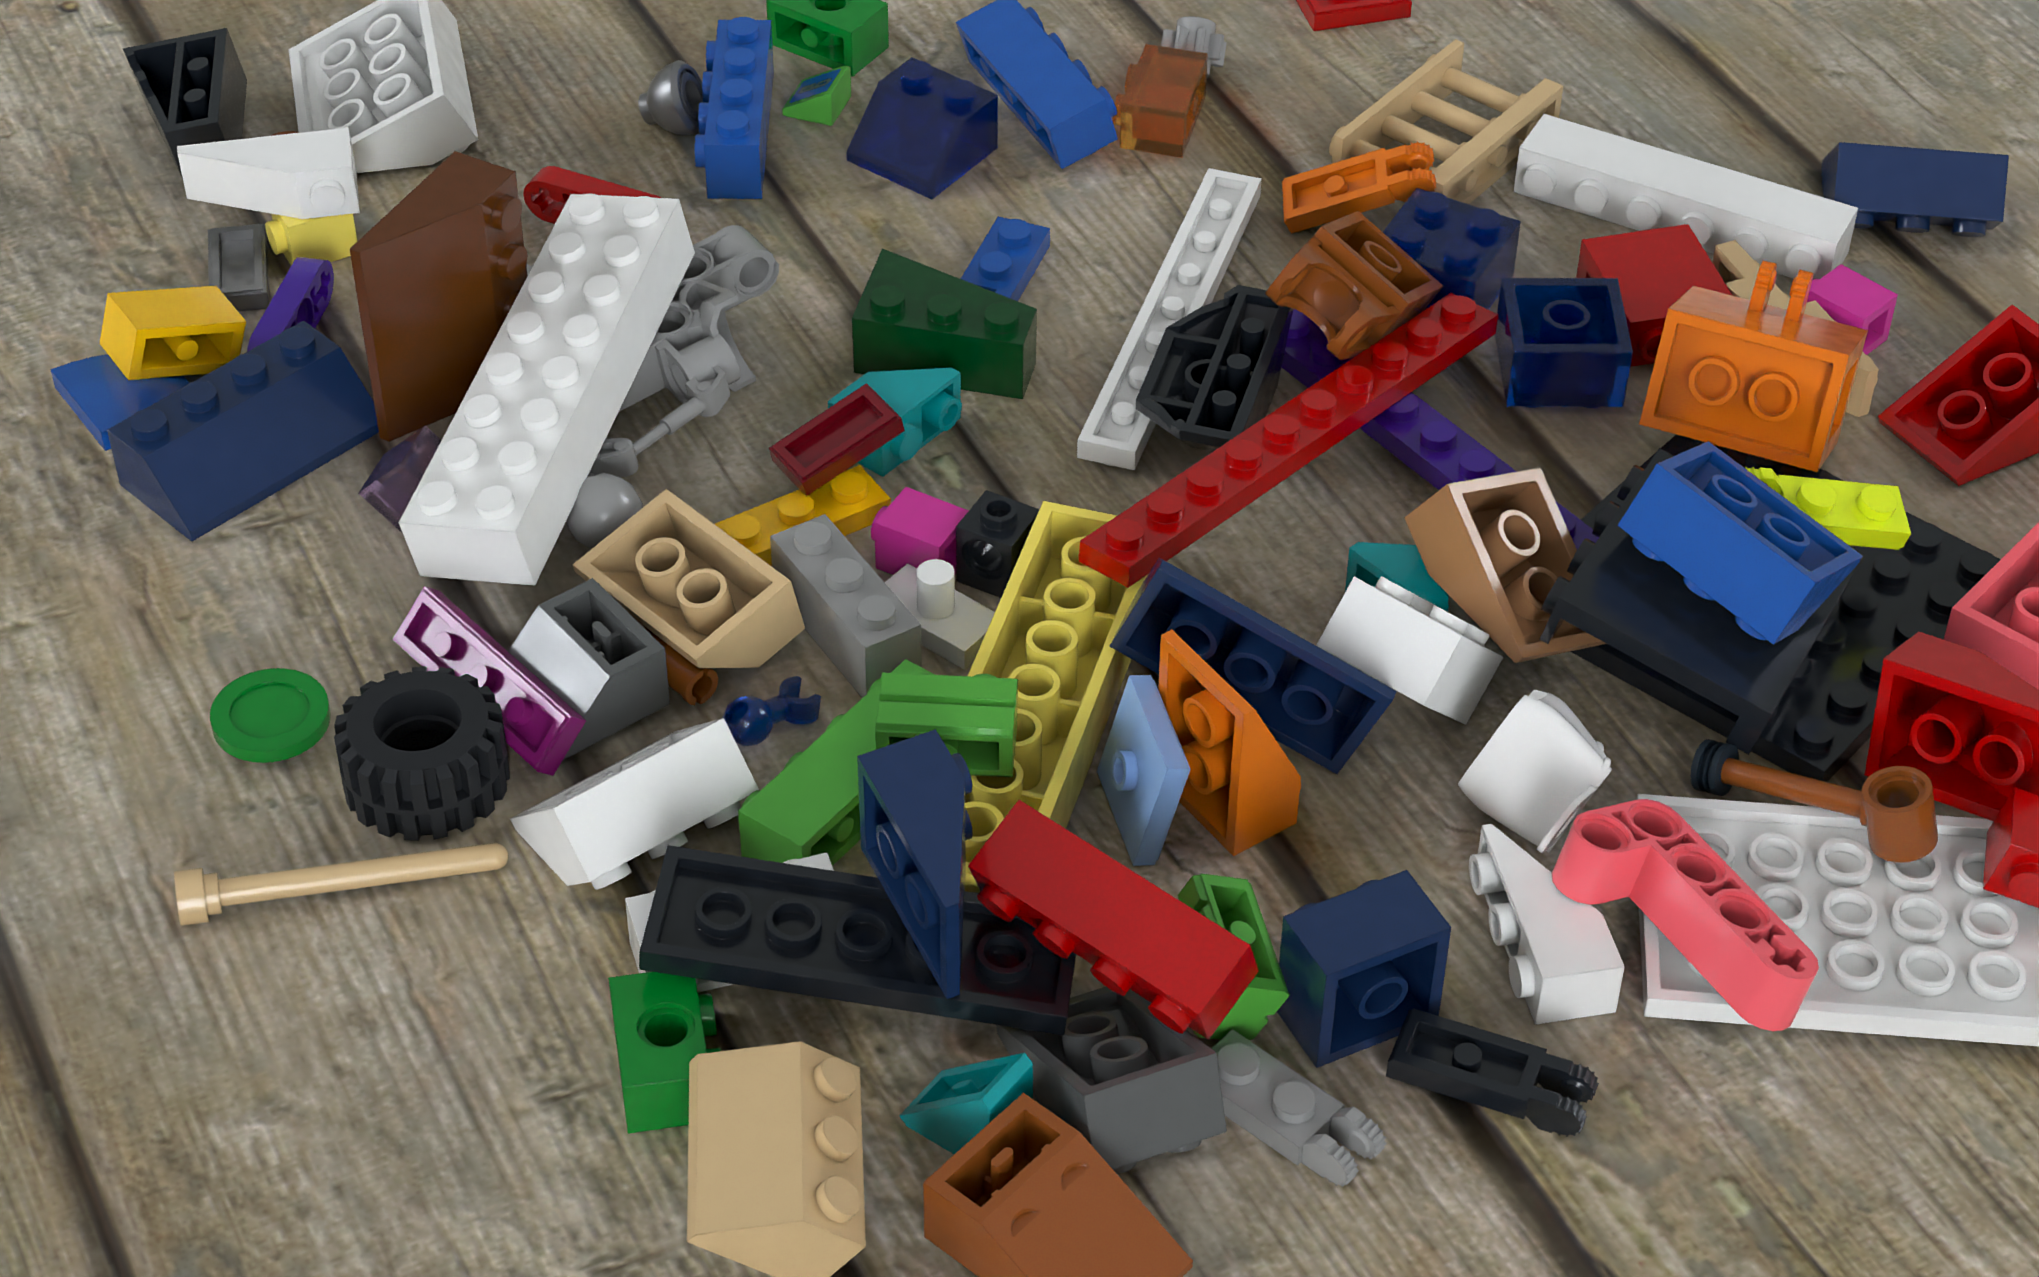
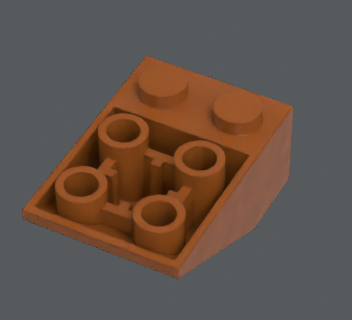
(1042, 1204)

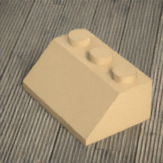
(695, 586)
(776, 1159)

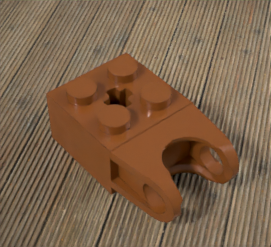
(1354, 284)

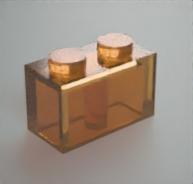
(1161, 100)

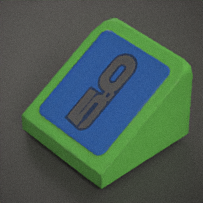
(820, 97)

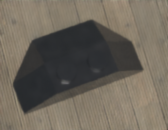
(1217, 369)

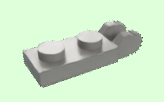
(1292, 1112)

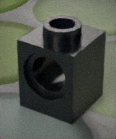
(991, 541)

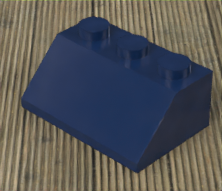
(1918, 187)

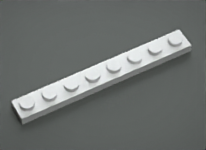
(1185, 282)

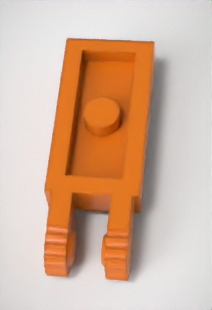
(1356, 185)

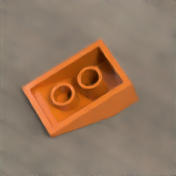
(1238, 773)

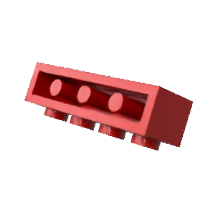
(1113, 921)

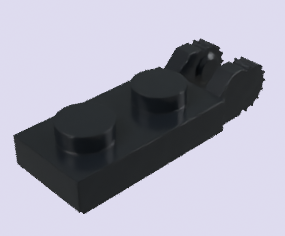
(1492, 1072)

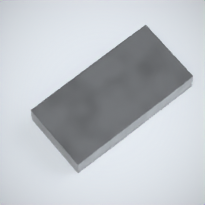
(240, 265)

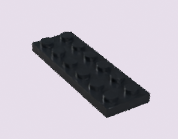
(841, 942)

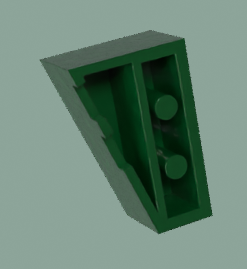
(934, 320)

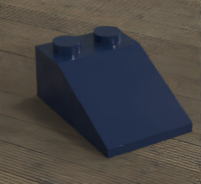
(916, 843)

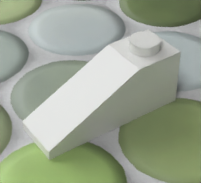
(275, 174)

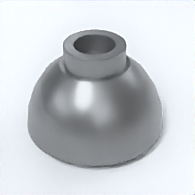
(673, 99)

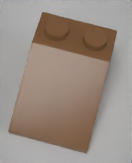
(1497, 555)

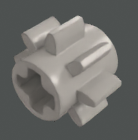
(1199, 36)

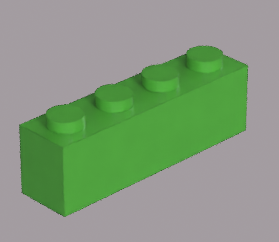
(816, 795)

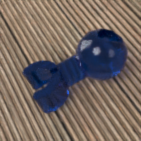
(753, 718)

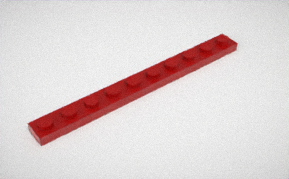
(1285, 440)

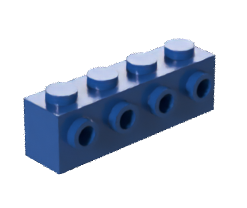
(1039, 80)
(736, 109)

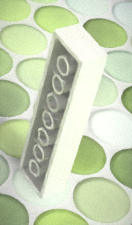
(548, 391)

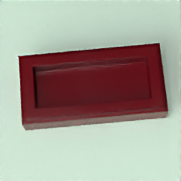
(836, 439)

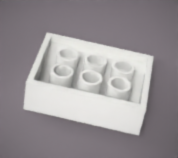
(392, 80)

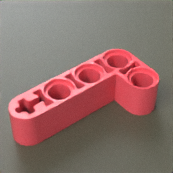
(1694, 900)

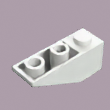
(1555, 945)

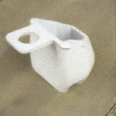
(1537, 770)

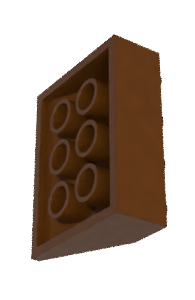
(437, 289)

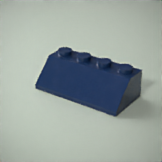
(243, 431)
(1294, 686)

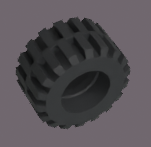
(422, 753)

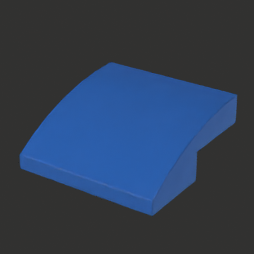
(104, 395)

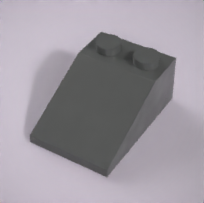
(1124, 1078)

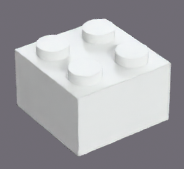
(1412, 647)

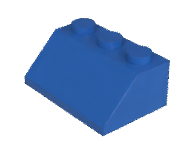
(1737, 541)

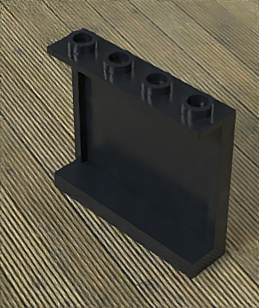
(1660, 622)

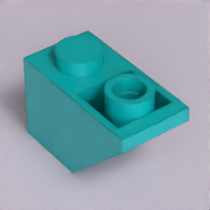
(925, 402)

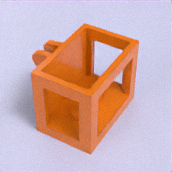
(1754, 373)

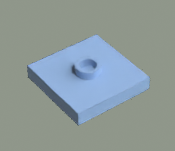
(1143, 770)

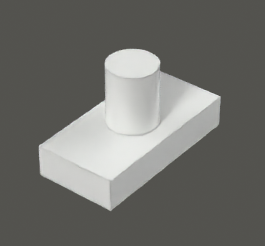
(948, 619)

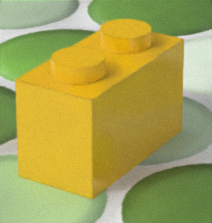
(171, 331)

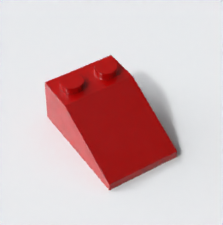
(1977, 404)
(1956, 722)

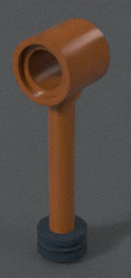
(1893, 802)

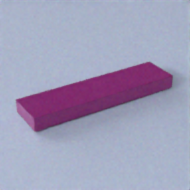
(534, 717)

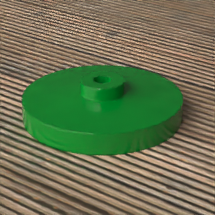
(270, 715)

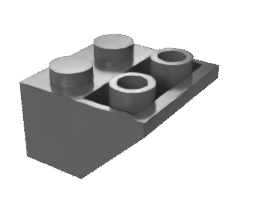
(594, 660)

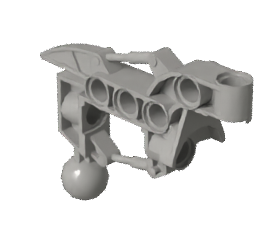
(690, 358)

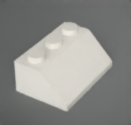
(639, 805)

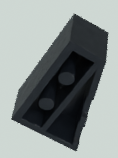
(191, 88)

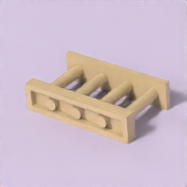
(1466, 167)

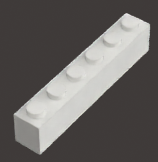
(1662, 189)

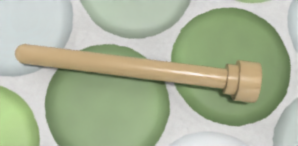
(205, 894)

